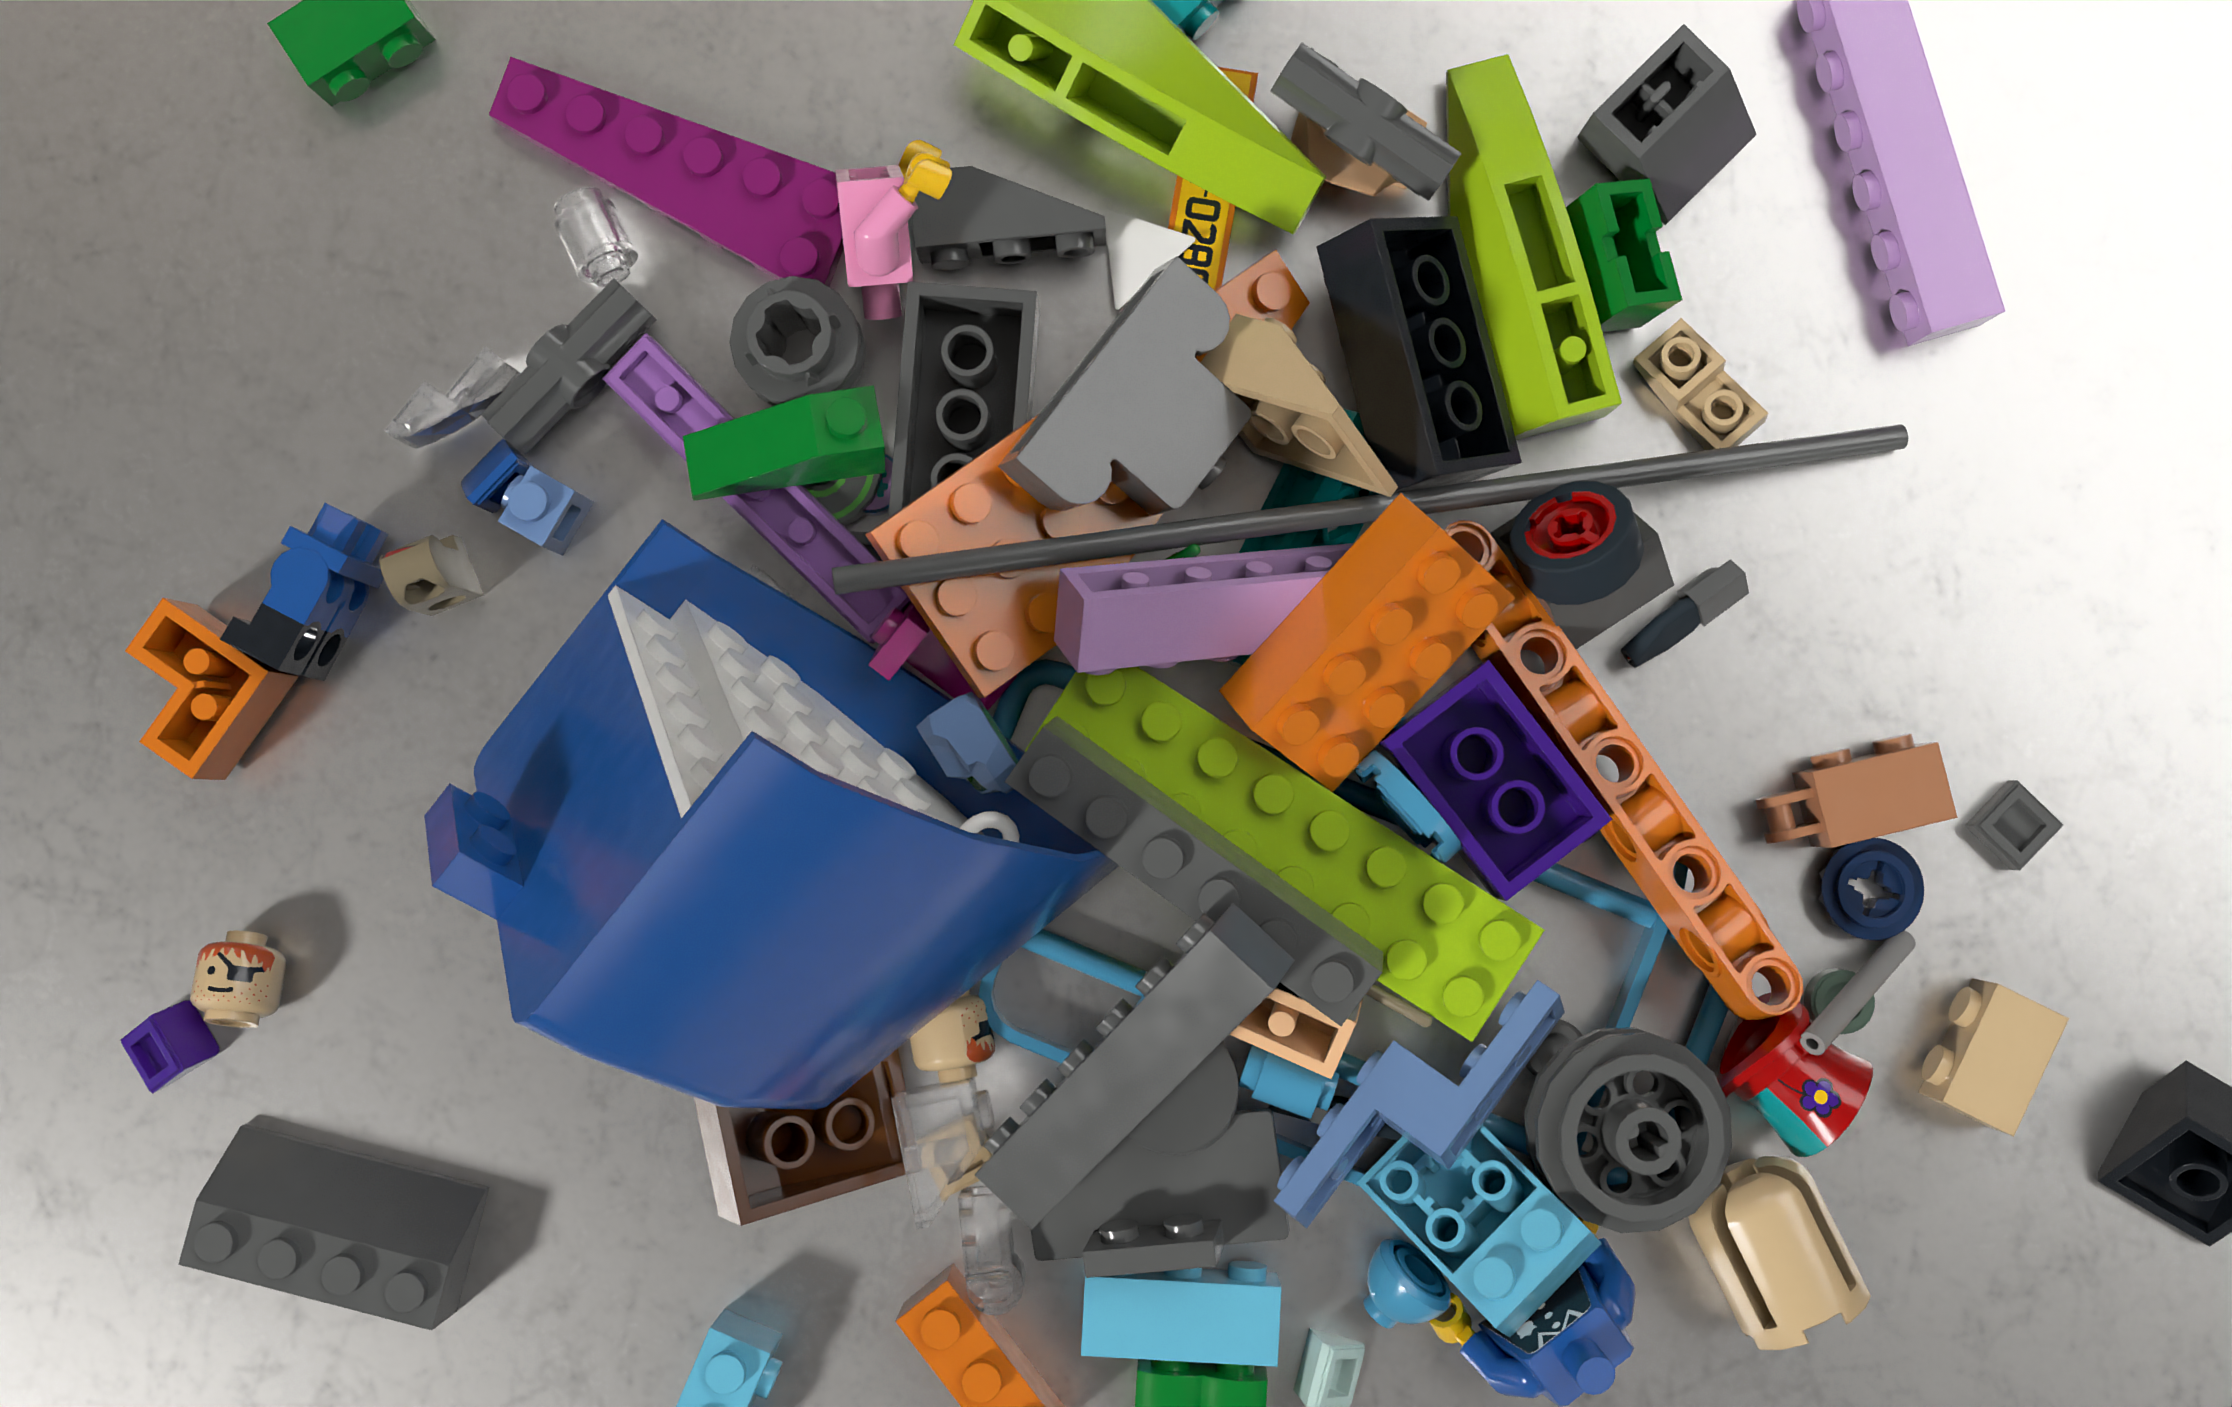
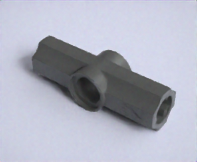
(1365, 121)
(568, 367)

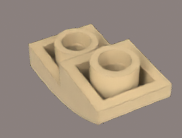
(1697, 390)

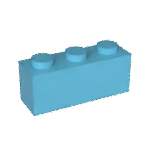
(1185, 1315)

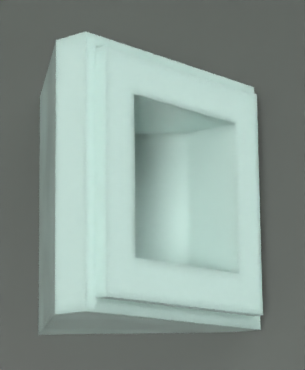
(1328, 1370)

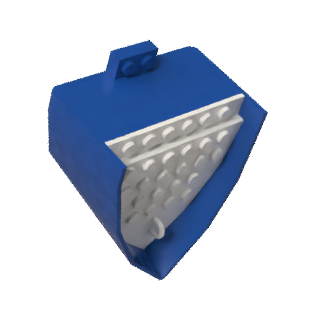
(738, 844)

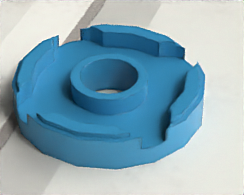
(1408, 807)

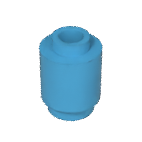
(1286, 1083)

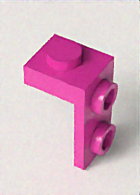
(910, 639)

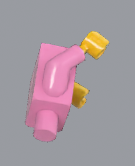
(876, 226)

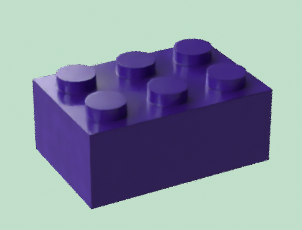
(1495, 780)

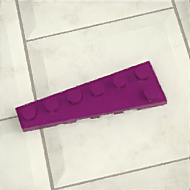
(720, 186)

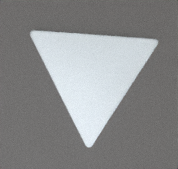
(1137, 251)

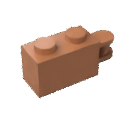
(1863, 795)

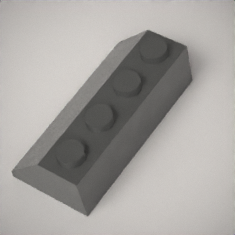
(336, 1227)

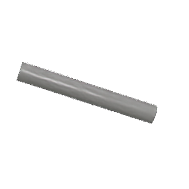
(1856, 993)

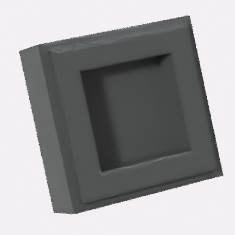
(2014, 825)

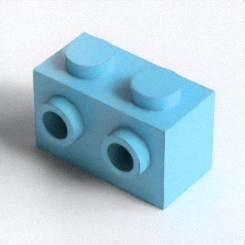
(733, 1364)

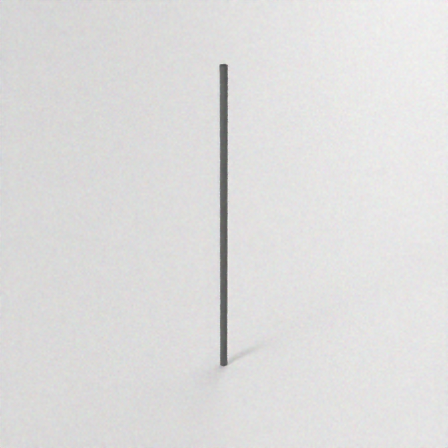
(1356, 510)

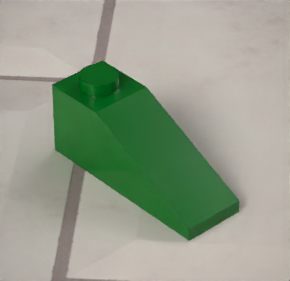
(789, 445)

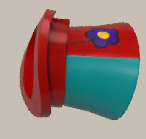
(1796, 1092)

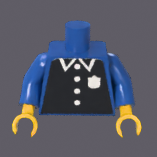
(1566, 1342)

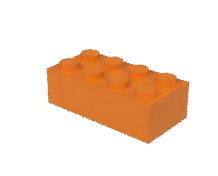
(1365, 644)

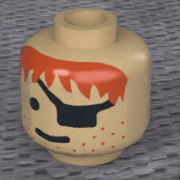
(238, 980)
(955, 1040)

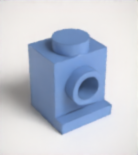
(544, 510)

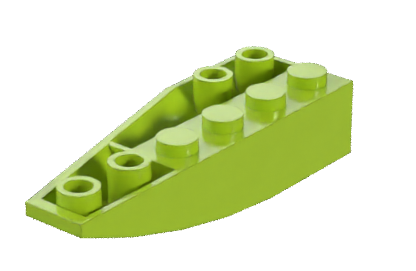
(1149, 90)
(1524, 255)

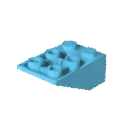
(1483, 1224)

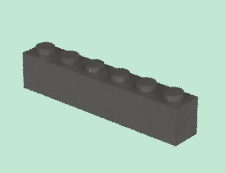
(1192, 863)
(1135, 1065)

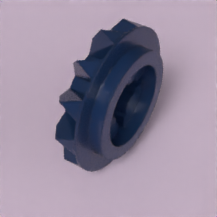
(1894, 871)

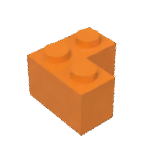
(219, 693)

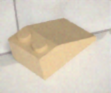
(1291, 406)

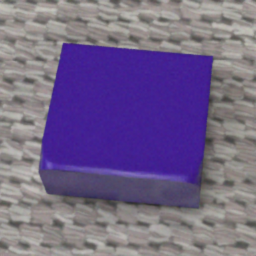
(170, 1045)

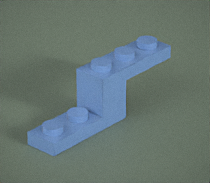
(1418, 1103)

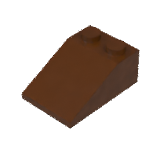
(796, 1157)

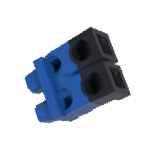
(313, 595)

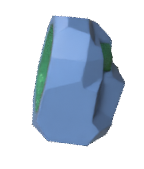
(969, 744)

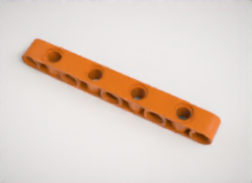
(1650, 822)

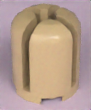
(1777, 1252)

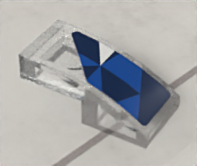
(436, 415)

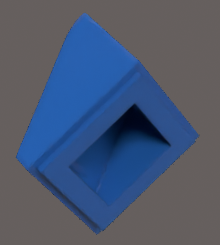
(492, 476)

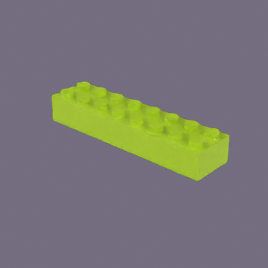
(1438, 933)

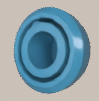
(1404, 1286)

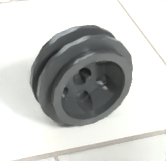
(1674, 1160)

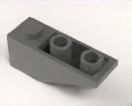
(1001, 220)

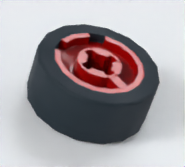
(1577, 543)

